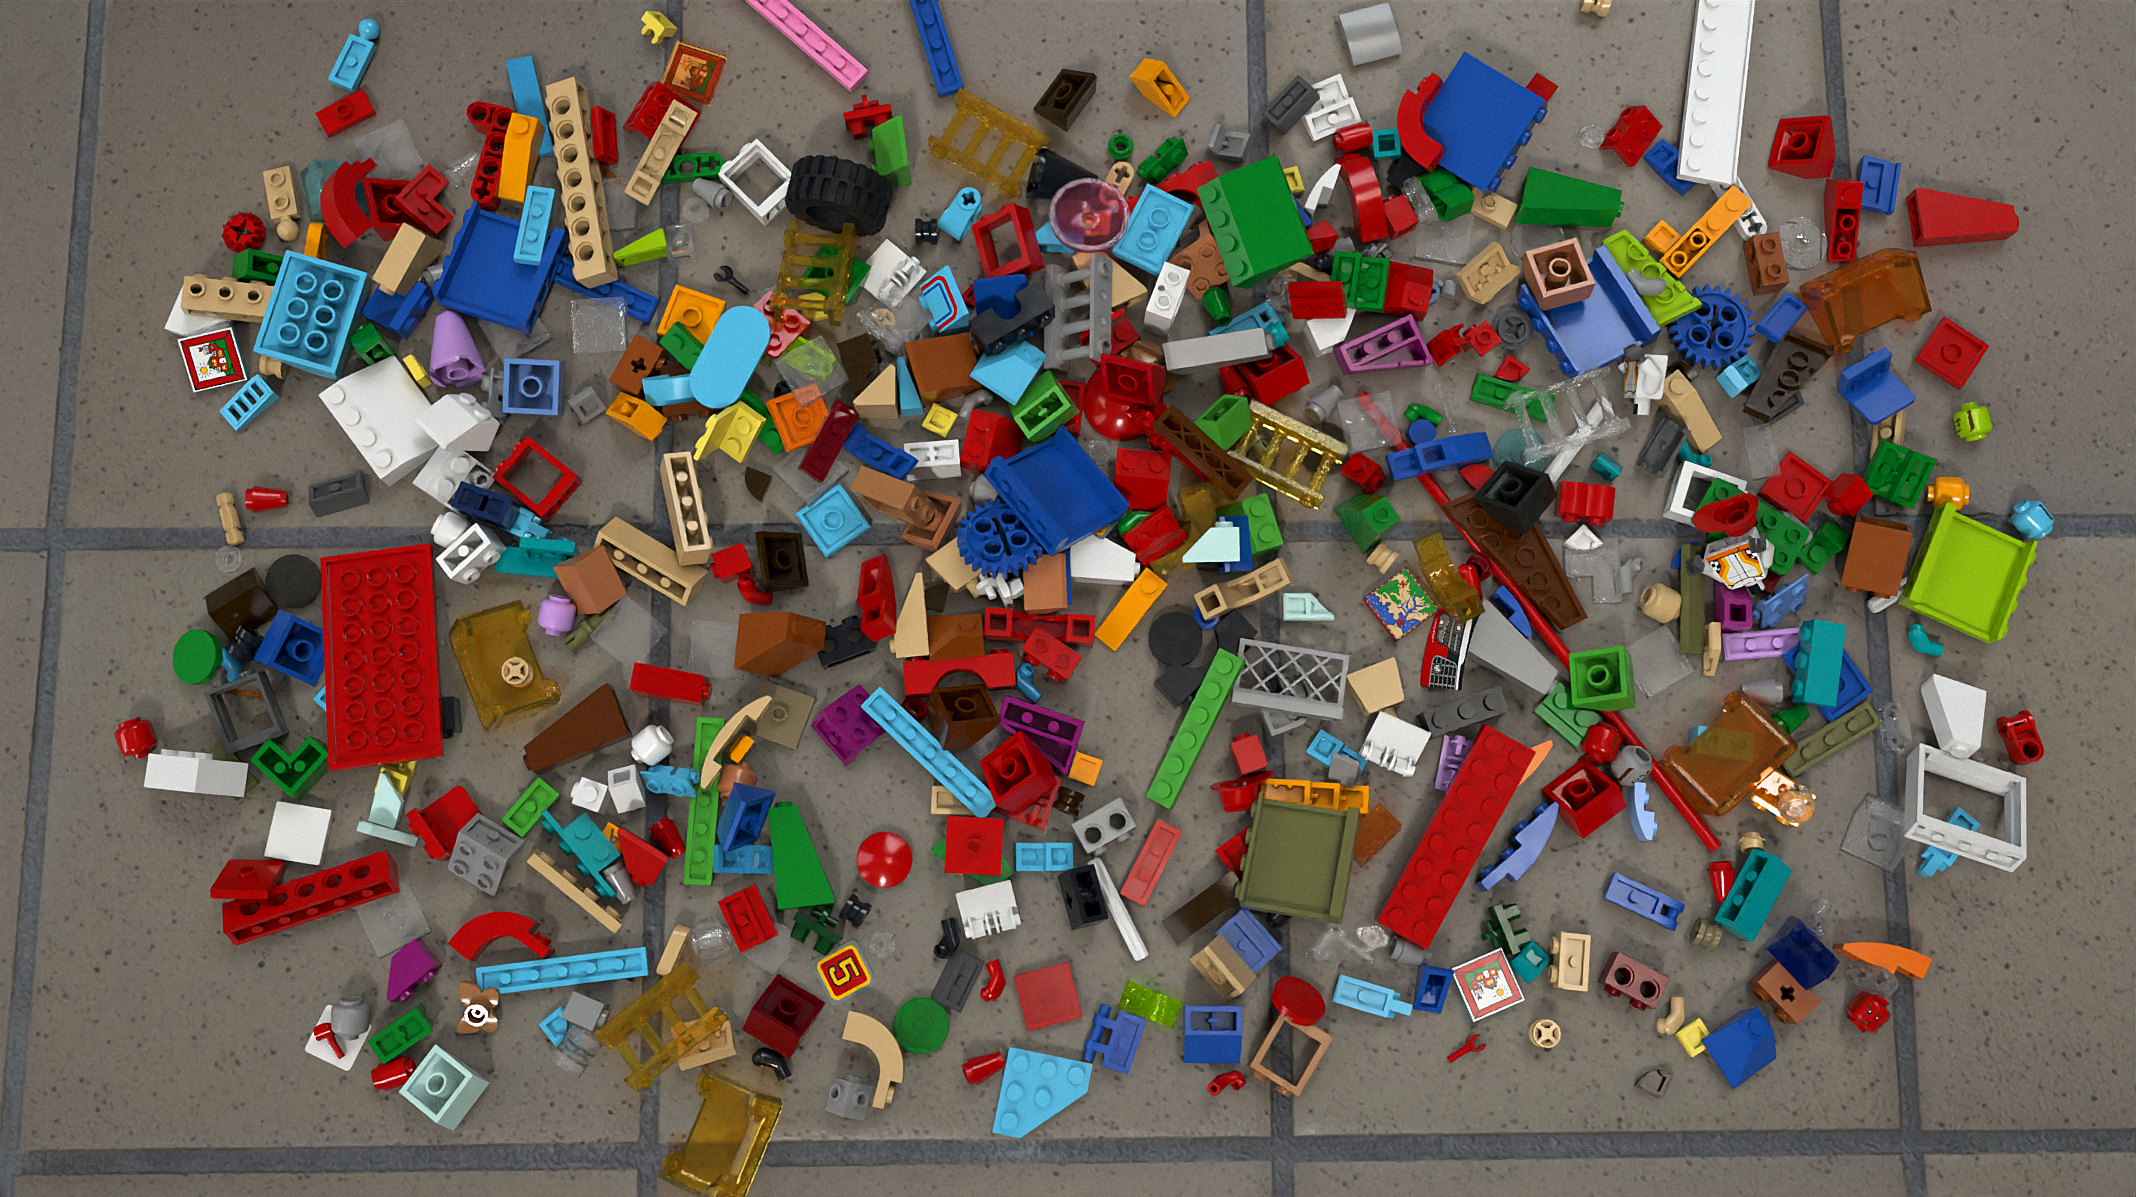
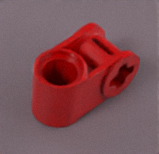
(2022, 735)

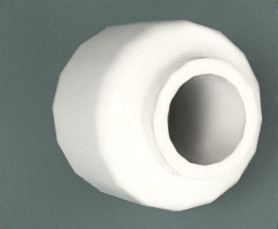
(449, 528)
(651, 745)

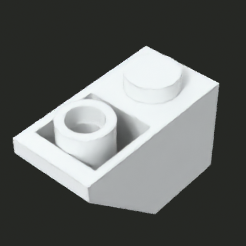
(1327, 334)

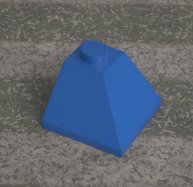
(1742, 1045)

